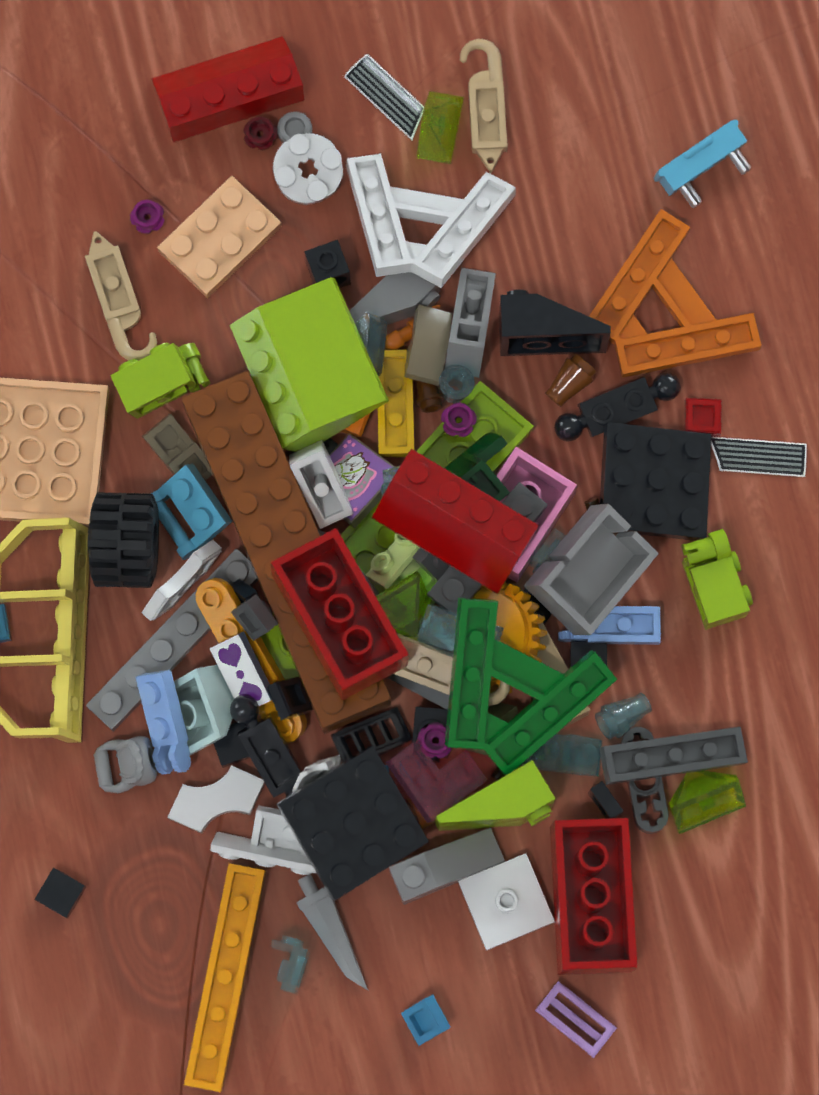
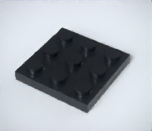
(657, 479)
(352, 822)

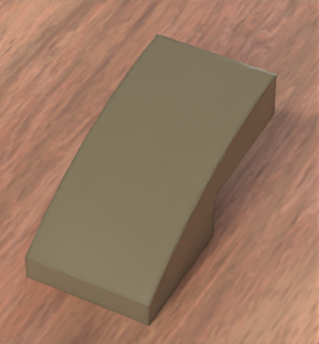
(428, 344)
(176, 447)

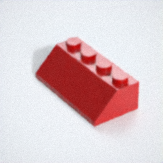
(229, 89)
(454, 521)

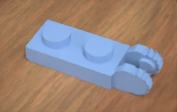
(624, 626)
(164, 721)

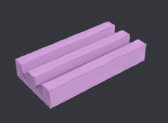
(601, 1039)

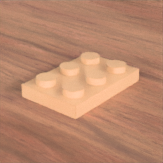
(219, 236)

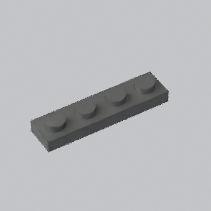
(456, 584)
(673, 755)

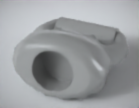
(134, 764)

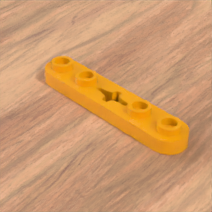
(216, 601)

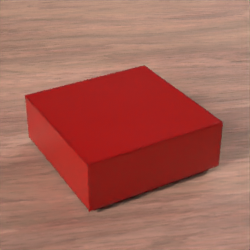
(703, 416)

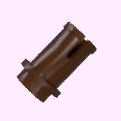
(429, 397)

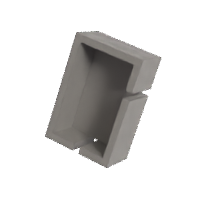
(591, 569)

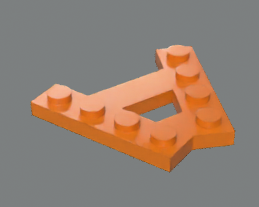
(699, 333)

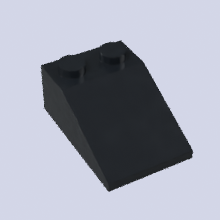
(544, 327)

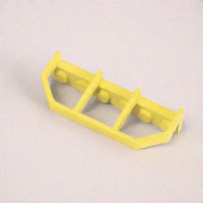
(71, 621)

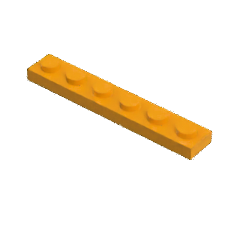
(224, 978)

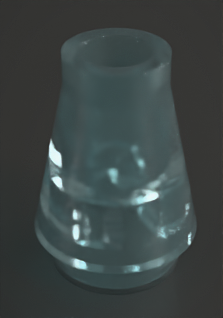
(456, 376)
(622, 715)

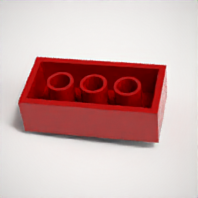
(339, 614)
(593, 896)

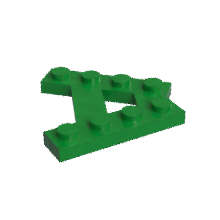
(478, 658)

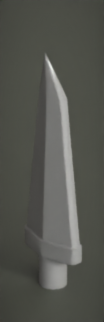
(327, 923)

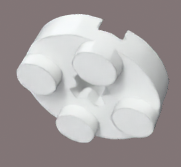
(315, 187)

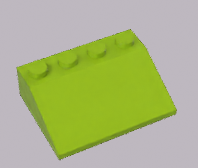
(309, 364)

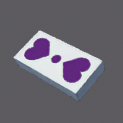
(241, 668)

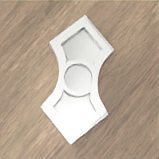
(186, 576)
(200, 805)

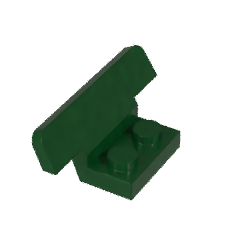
(473, 468)

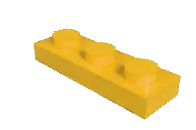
(396, 415)

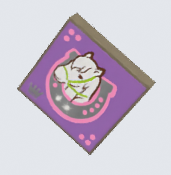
(360, 475)

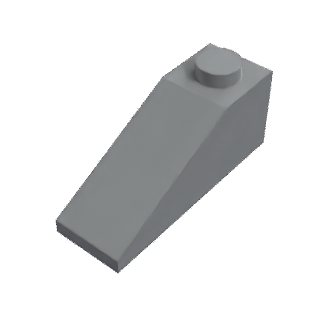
(397, 297)
(470, 320)
(445, 865)

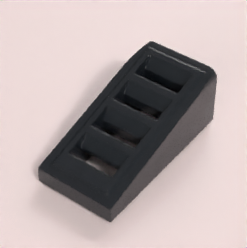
(353, 731)

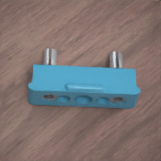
(702, 157)

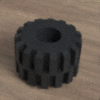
(123, 540)

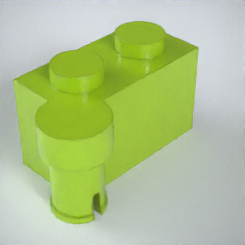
(159, 377)
(715, 581)

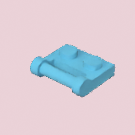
(197, 506)

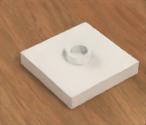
(506, 901)

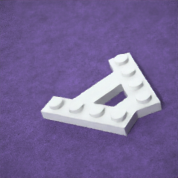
(461, 220)

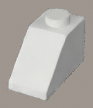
(320, 484)

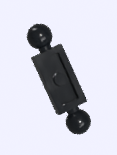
(617, 406)
(265, 746)

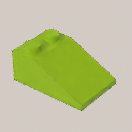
(505, 803)

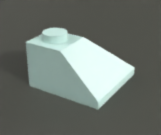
(204, 706)

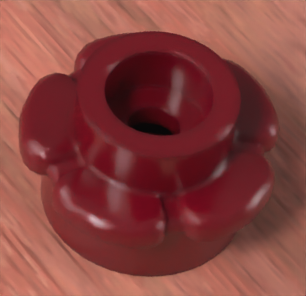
(253, 127)

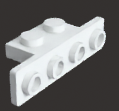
(270, 844)

